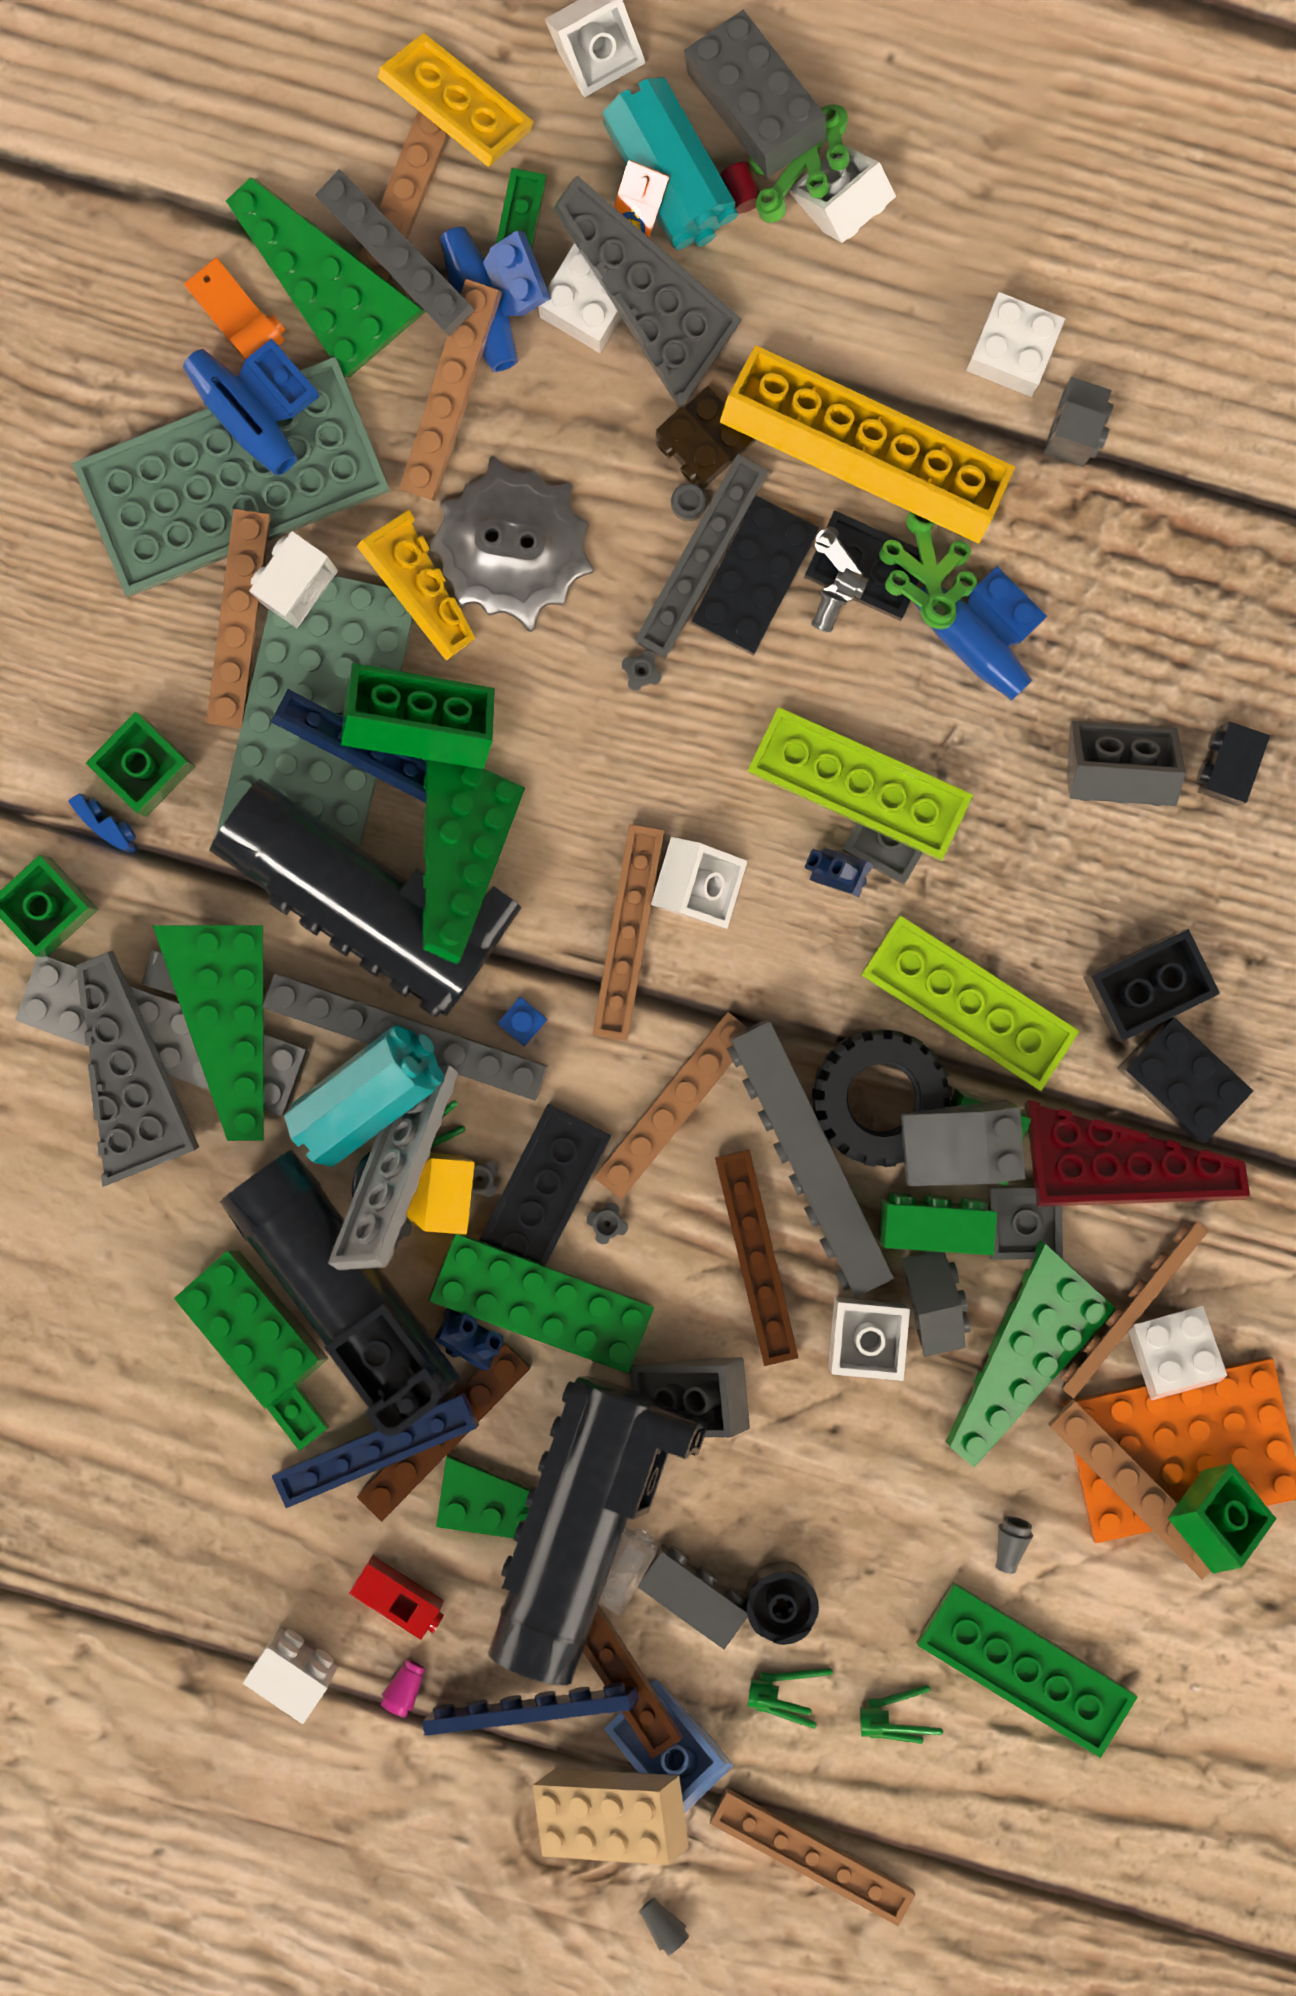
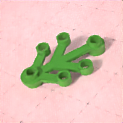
(771, 201)
(929, 574)

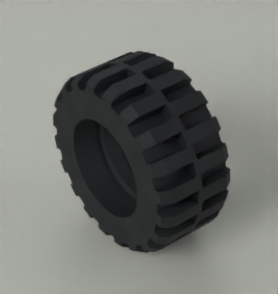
(843, 1065)

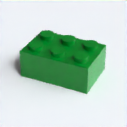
(937, 1224)

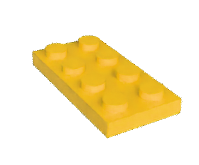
(455, 99)

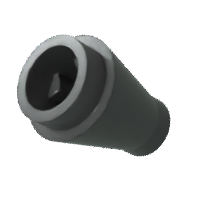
(1013, 1540)
(664, 1927)

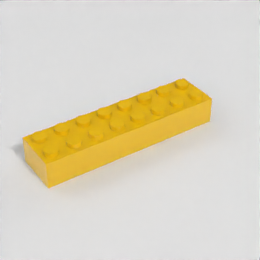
(866, 444)

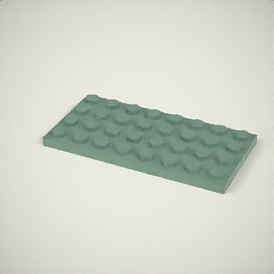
(173, 491)
(344, 627)

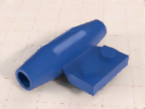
(508, 268)
(250, 404)
(986, 627)

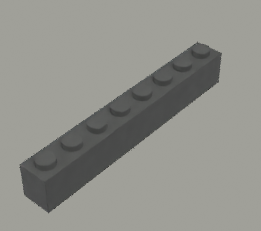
(368, 1022)
(811, 1158)

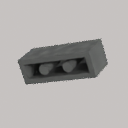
(694, 1595)

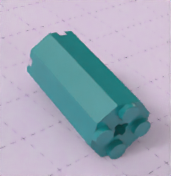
(659, 135)
(364, 1095)

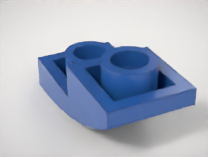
(111, 829)

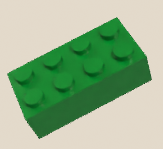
(418, 716)
(251, 1328)

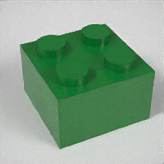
(140, 764)
(44, 906)
(1222, 1518)

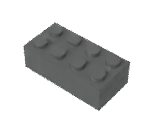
(755, 93)

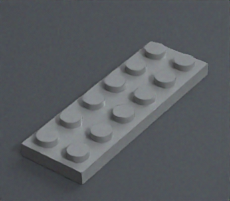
(390, 1182)

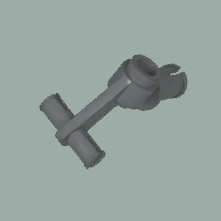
(847, 584)

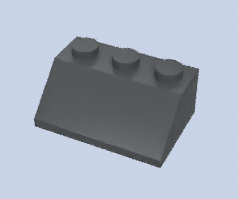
(1124, 763)

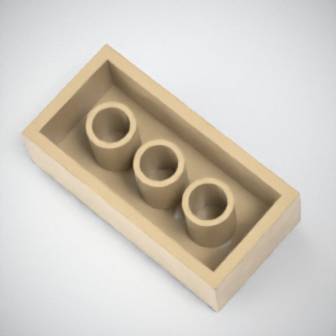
(611, 1816)

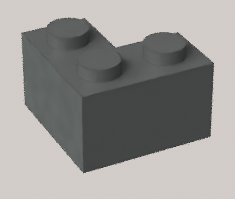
(1079, 422)
(936, 1302)

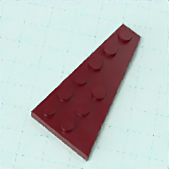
(1111, 1164)

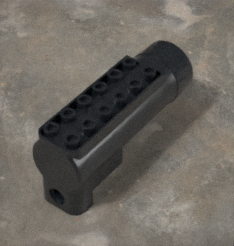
(353, 897)
(352, 1310)
(592, 1479)

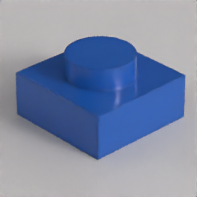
(522, 1021)

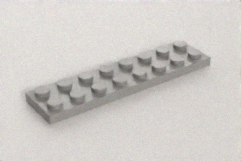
(55, 1007)

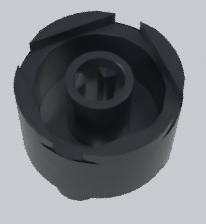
(766, 1617)

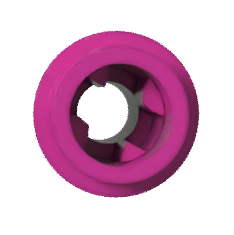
(403, 1689)

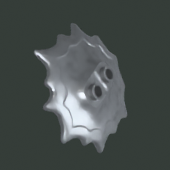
(502, 572)

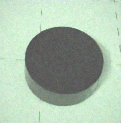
(688, 502)

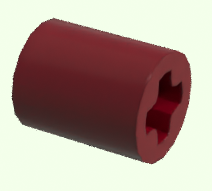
(741, 185)

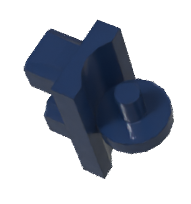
(838, 871)
(468, 1339)

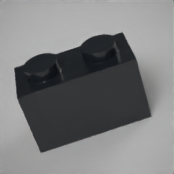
(1232, 763)

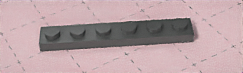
(394, 252)
(701, 556)

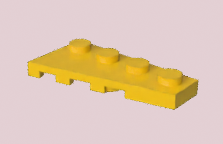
(407, 570)

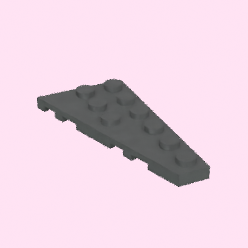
(660, 302)
(130, 1088)

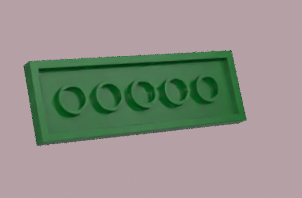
(541, 1302)
(1026, 1669)

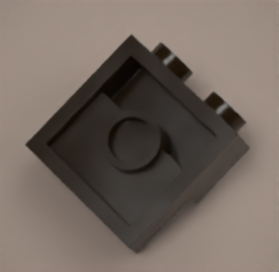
(700, 440)

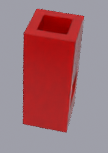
(398, 1598)

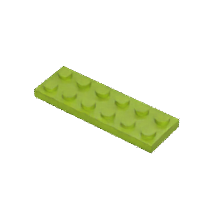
(860, 784)
(970, 1003)

